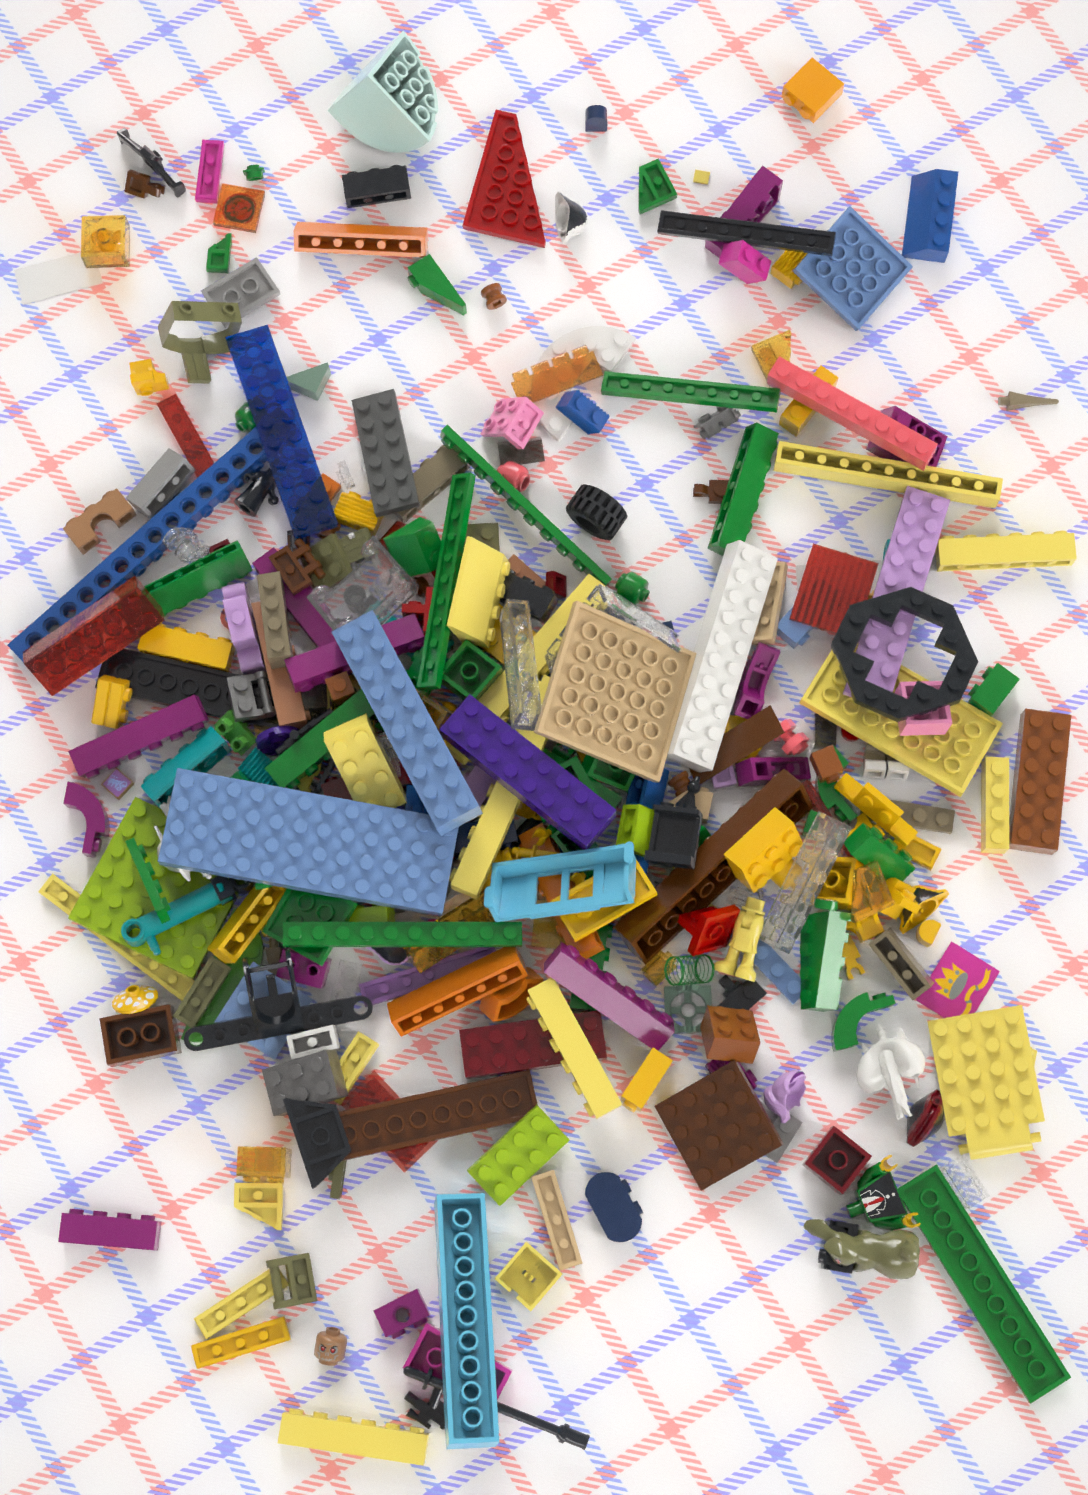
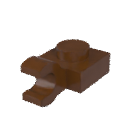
(140, 185)
(714, 492)

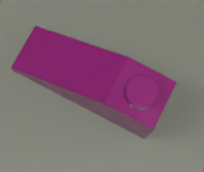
(760, 770)

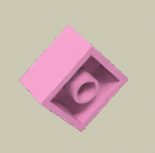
(927, 724)

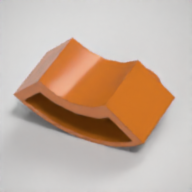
(510, 999)

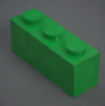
(869, 845)

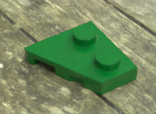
(654, 187)

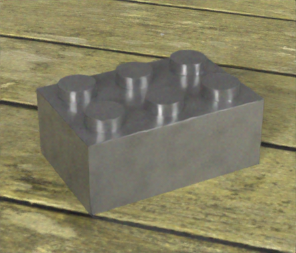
(308, 1078)

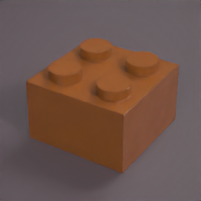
(730, 1034)

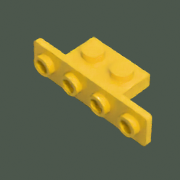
(877, 807)

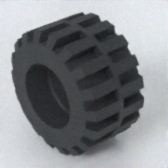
(596, 512)

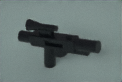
(296, 735)
(432, 1410)

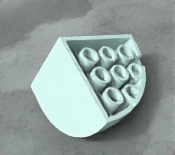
(390, 100)

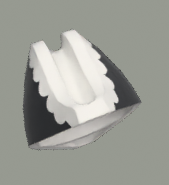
(569, 217)

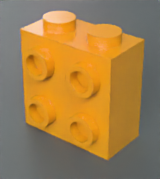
(812, 90)

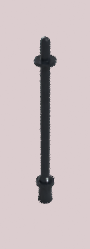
(562, 1432)

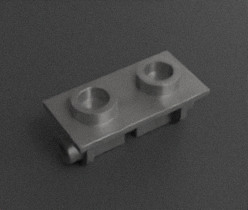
(709, 423)

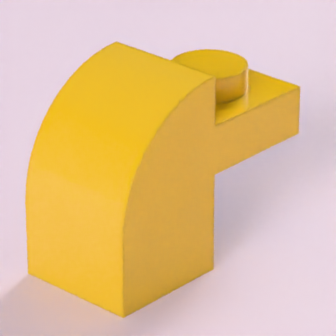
(903, 898)

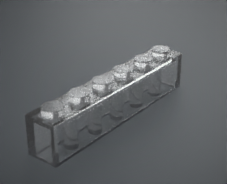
(520, 664)
(804, 882)

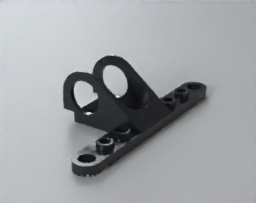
(276, 1013)

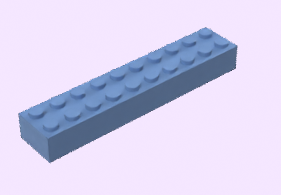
(407, 723)

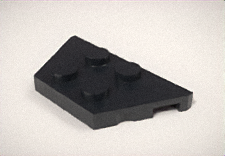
(318, 1137)

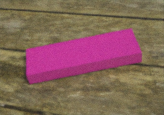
(209, 171)

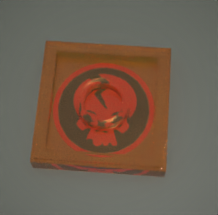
(239, 208)

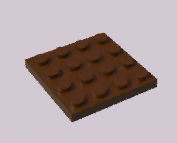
(718, 1125)

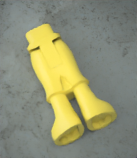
(744, 939)

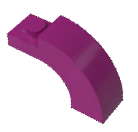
(754, 679)
(96, 817)

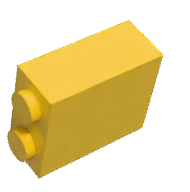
(645, 1080)

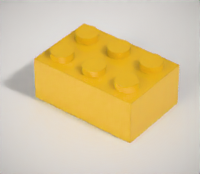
(764, 850)

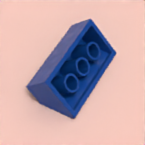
(930, 215)

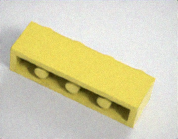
(995, 805)

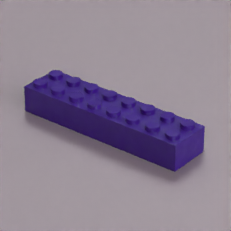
(528, 773)

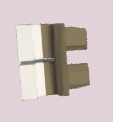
(878, 764)

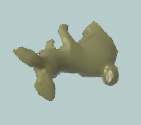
(891, 1254)

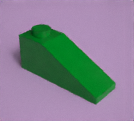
(434, 284)

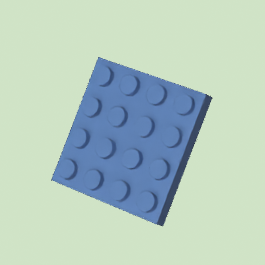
(858, 272)

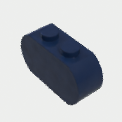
(614, 1207)

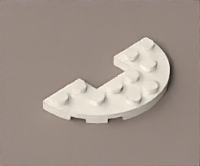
(609, 348)

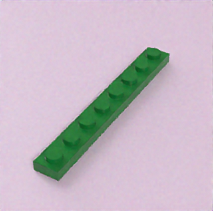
(691, 391)

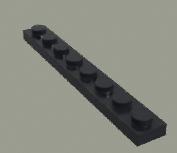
(753, 233)

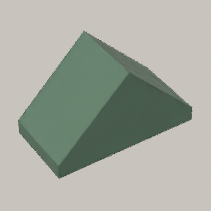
(310, 381)

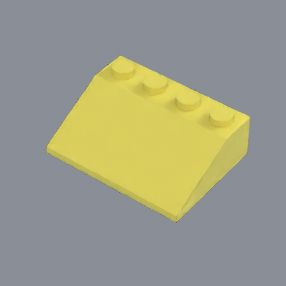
(478, 593)

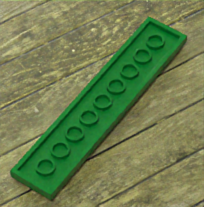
(983, 1284)

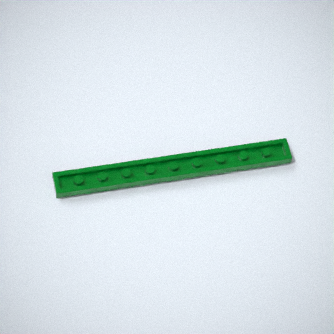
(518, 502)
(445, 581)
(402, 934)

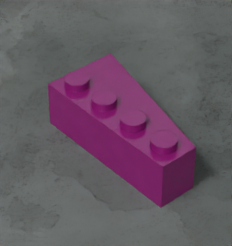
(753, 202)

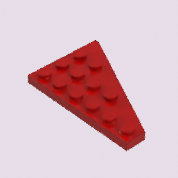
(503, 190)

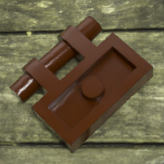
(291, 570)

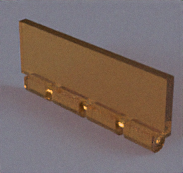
(560, 377)

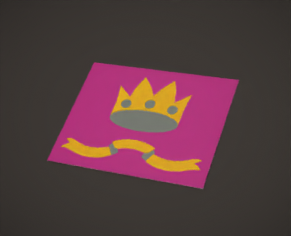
(959, 983)

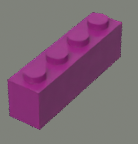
(110, 1231)

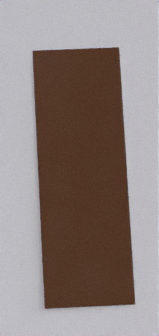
(743, 741)

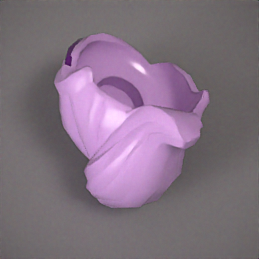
(785, 1093)

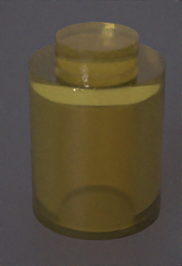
(655, 967)

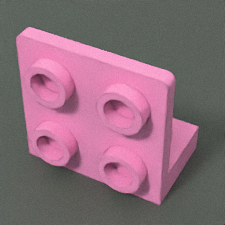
(513, 420)

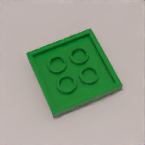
(308, 907)

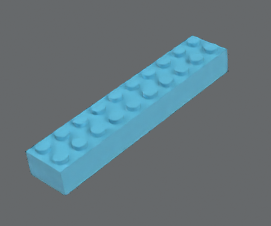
(466, 1322)

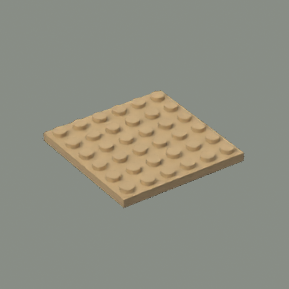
(615, 692)

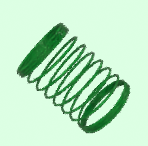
(682, 967)

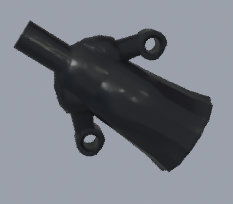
(256, 492)

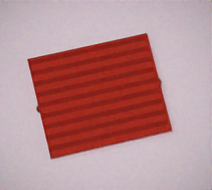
(830, 586)

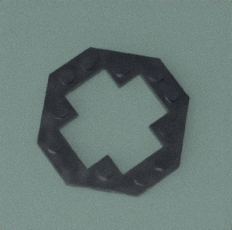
(923, 697)

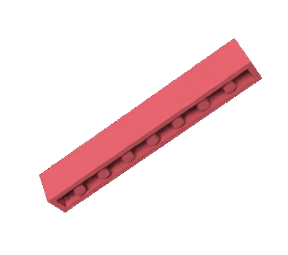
(851, 413)

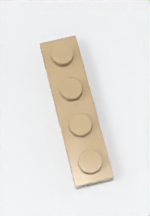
(769, 618)
(556, 1220)

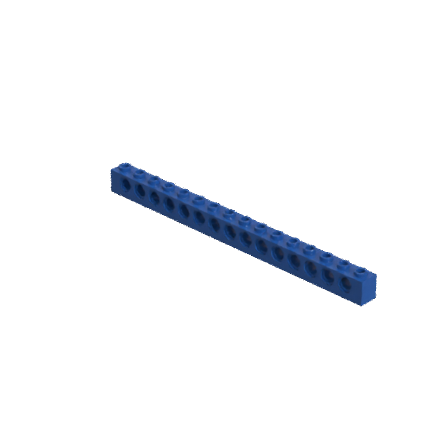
(142, 538)

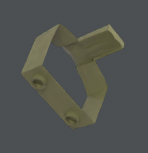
(195, 349)

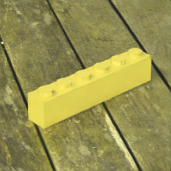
(1005, 551)
(574, 1048)
(353, 1438)

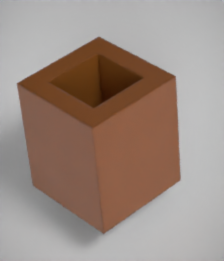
(340, 688)
(826, 764)

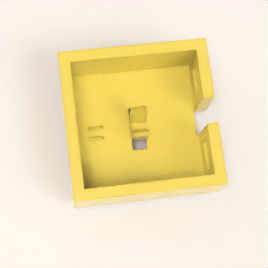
(536, 1267)

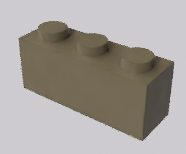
(901, 963)

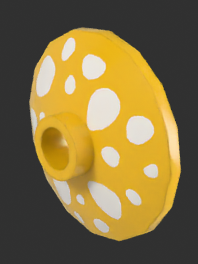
(135, 999)

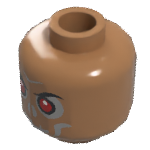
(330, 1346)

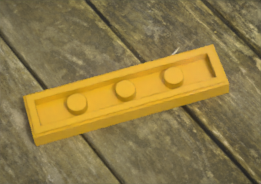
(240, 1342)

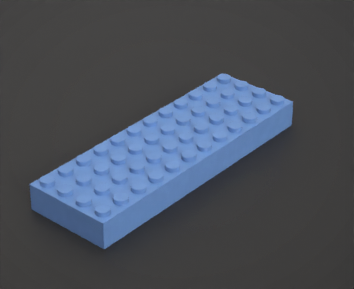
(307, 842)

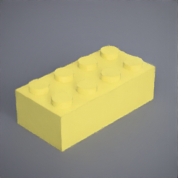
(364, 763)

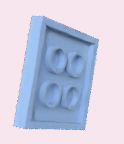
(239, 1006)

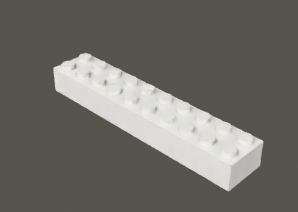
(721, 654)

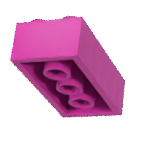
(427, 1355)

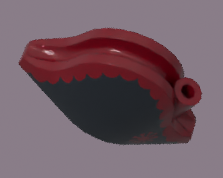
(925, 1119)

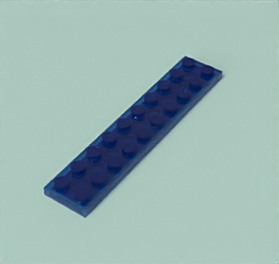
(281, 432)

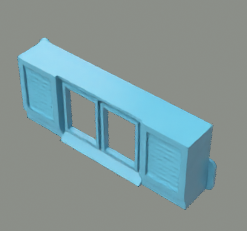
(516, 882)

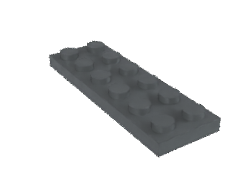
(385, 453)

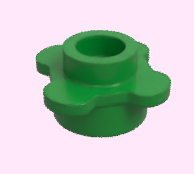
(254, 172)

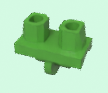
(236, 733)

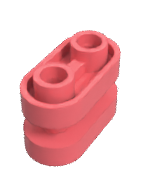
(794, 742)

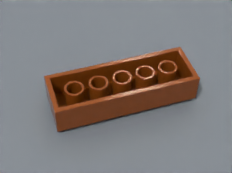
(1039, 781)

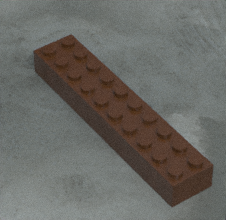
(655, 922)

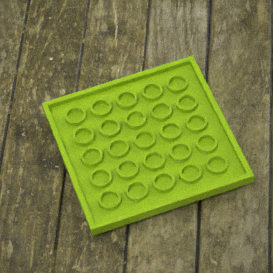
(119, 894)

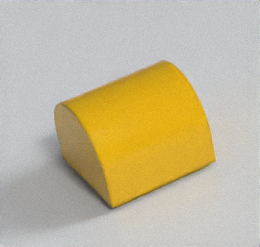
(927, 932)

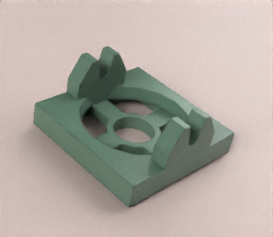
(671, 992)

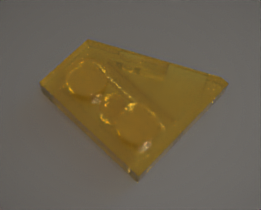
(769, 350)
(869, 892)

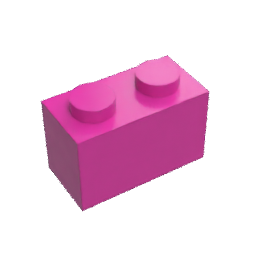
(745, 262)

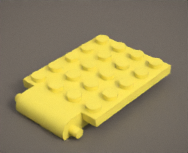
(987, 1081)

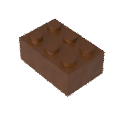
(140, 1036)

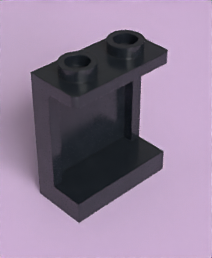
(674, 836)

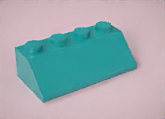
(197, 756)

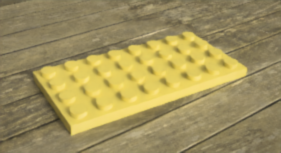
(941, 758)

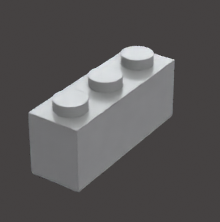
(160, 483)

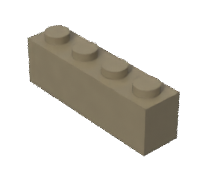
(433, 478)
(275, 618)

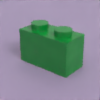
(993, 690)

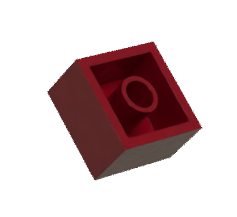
(837, 1160)

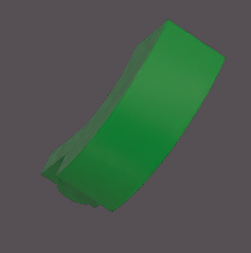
(832, 797)
(846, 1022)

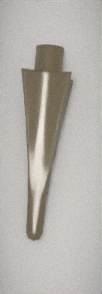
(1018, 400)
(273, 953)

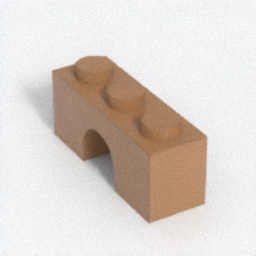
(111, 507)

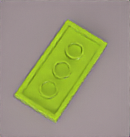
(518, 1155)

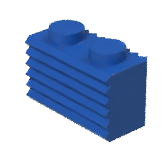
(582, 411)

